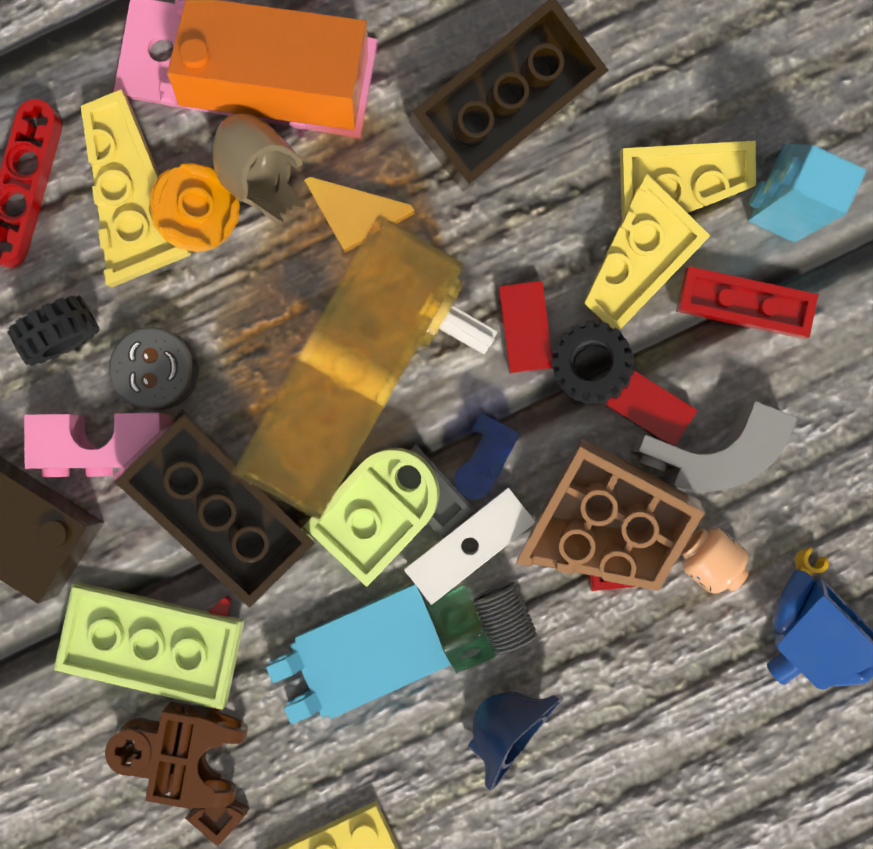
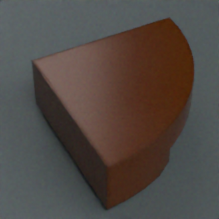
(218, 821)

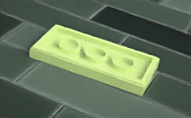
(149, 645)

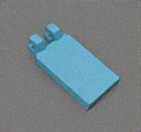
(361, 655)

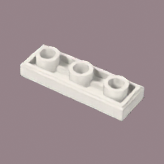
(448, 564)

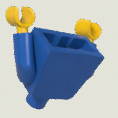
(819, 632)

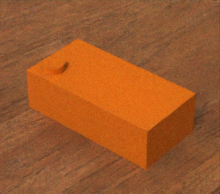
(269, 62)

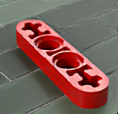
(31, 185)

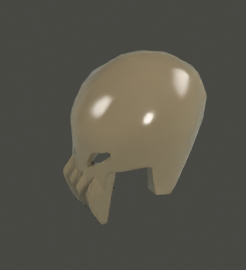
(252, 161)

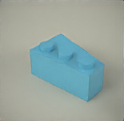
(804, 191)

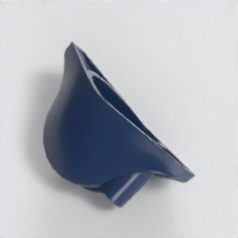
(504, 729)

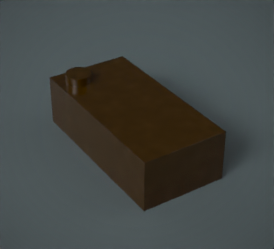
(507, 94)
(215, 515)
(39, 535)

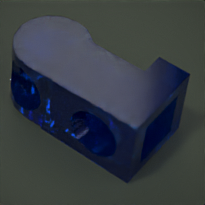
(478, 474)

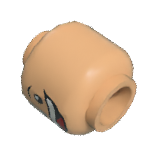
(715, 560)

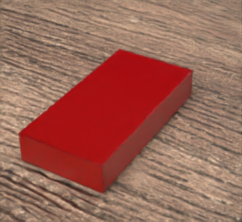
(525, 327)
(653, 409)

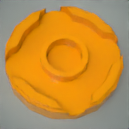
(193, 208)

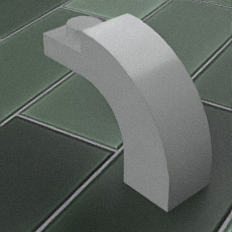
(747, 451)

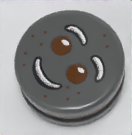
(153, 368)

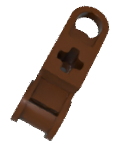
(175, 755)

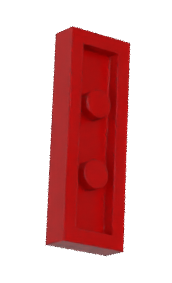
(747, 302)

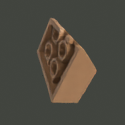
(611, 522)

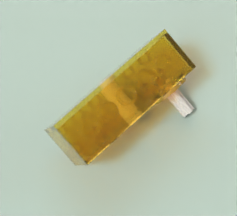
(378, 316)

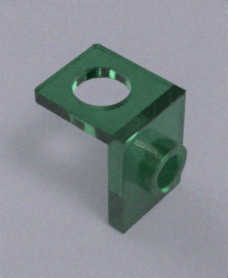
(460, 629)

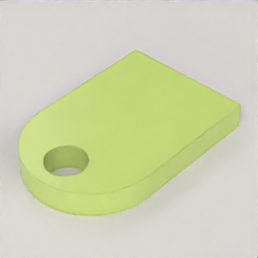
(375, 513)

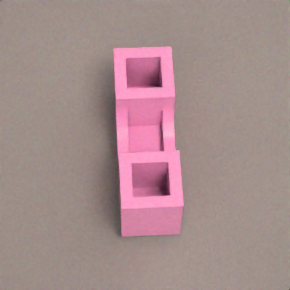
(60, 442)

